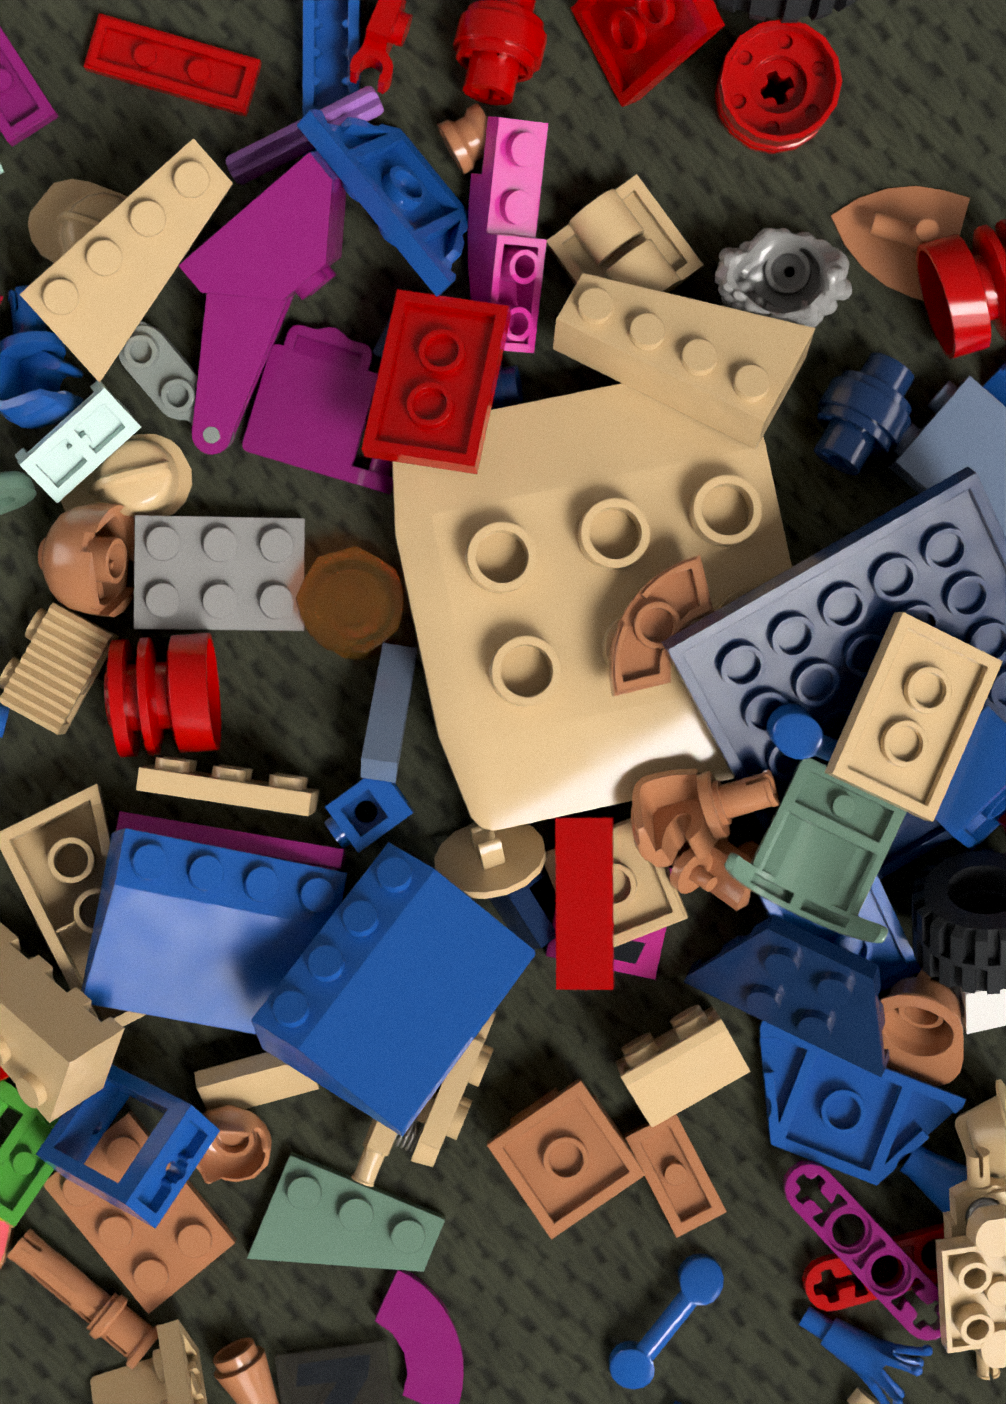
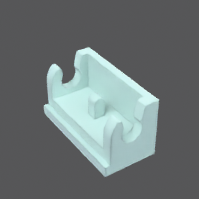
(79, 443)

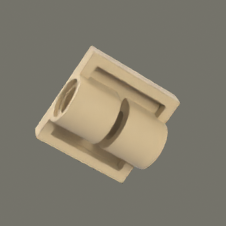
(625, 240)

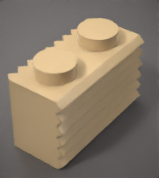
(55, 668)

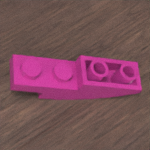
(502, 226)

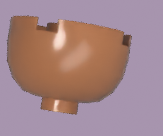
(89, 559)

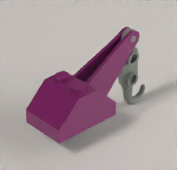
(250, 277)

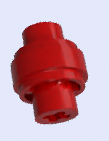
(498, 48)

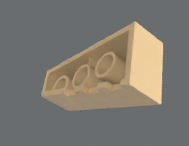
(119, 267)
(685, 352)
(60, 871)
(48, 1035)

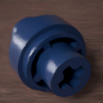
(864, 413)

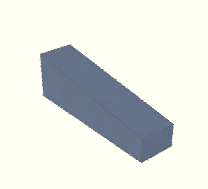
(388, 713)

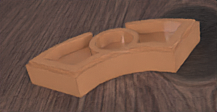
(653, 615)

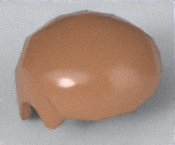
(239, 1148)

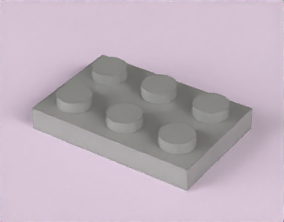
(217, 573)

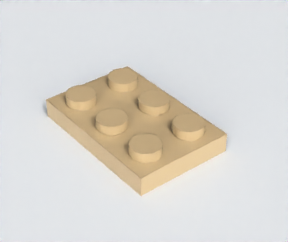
(913, 716)
(228, 785)

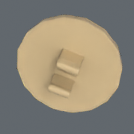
(490, 861)

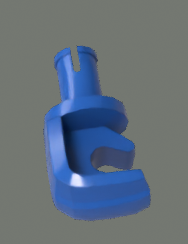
(33, 370)

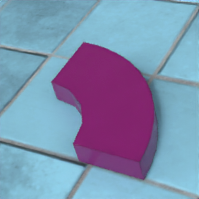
(427, 1339)

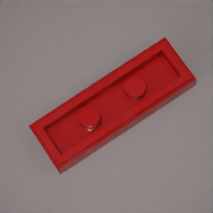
(172, 65)
(584, 903)

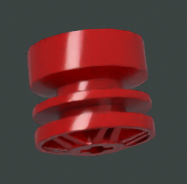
(790, 57)
(965, 289)
(164, 695)

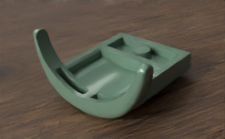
(822, 852)

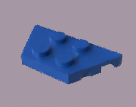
(397, 190)
(843, 1112)

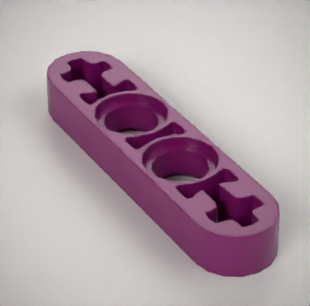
(864, 1252)

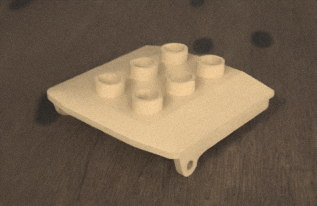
(532, 567)

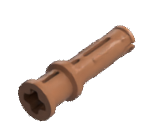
(106, 1314)

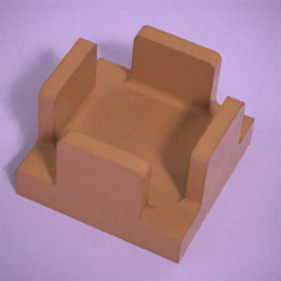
(565, 1156)

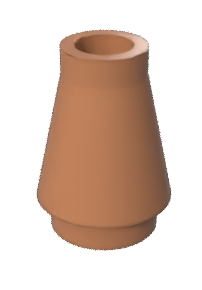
(245, 1373)

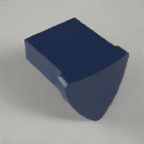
(525, 915)

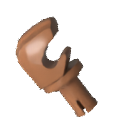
(692, 808)

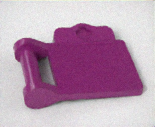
(317, 407)

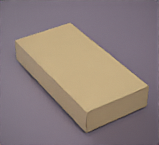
(250, 1082)

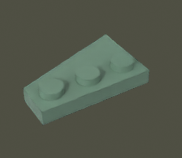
(337, 1221)

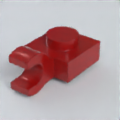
(386, 28)

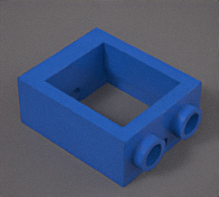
(146, 1186)

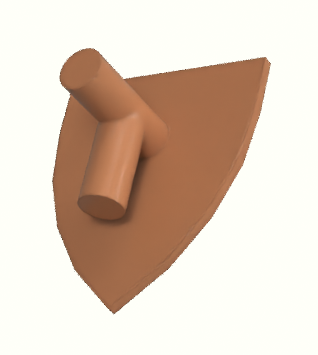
(891, 224)

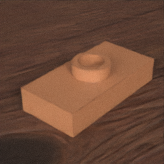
(675, 1174)

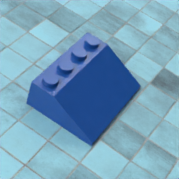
(200, 928)
(392, 990)

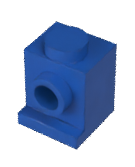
(349, 829)

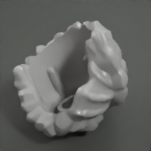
(756, 282)

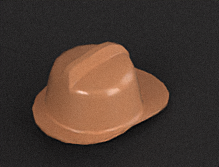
(923, 1029)

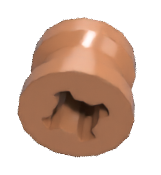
(465, 137)

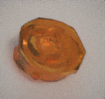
(351, 602)

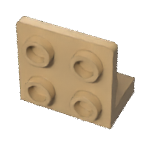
(167, 1378)

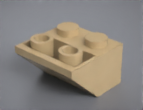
(680, 1064)

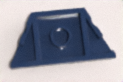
(801, 989)

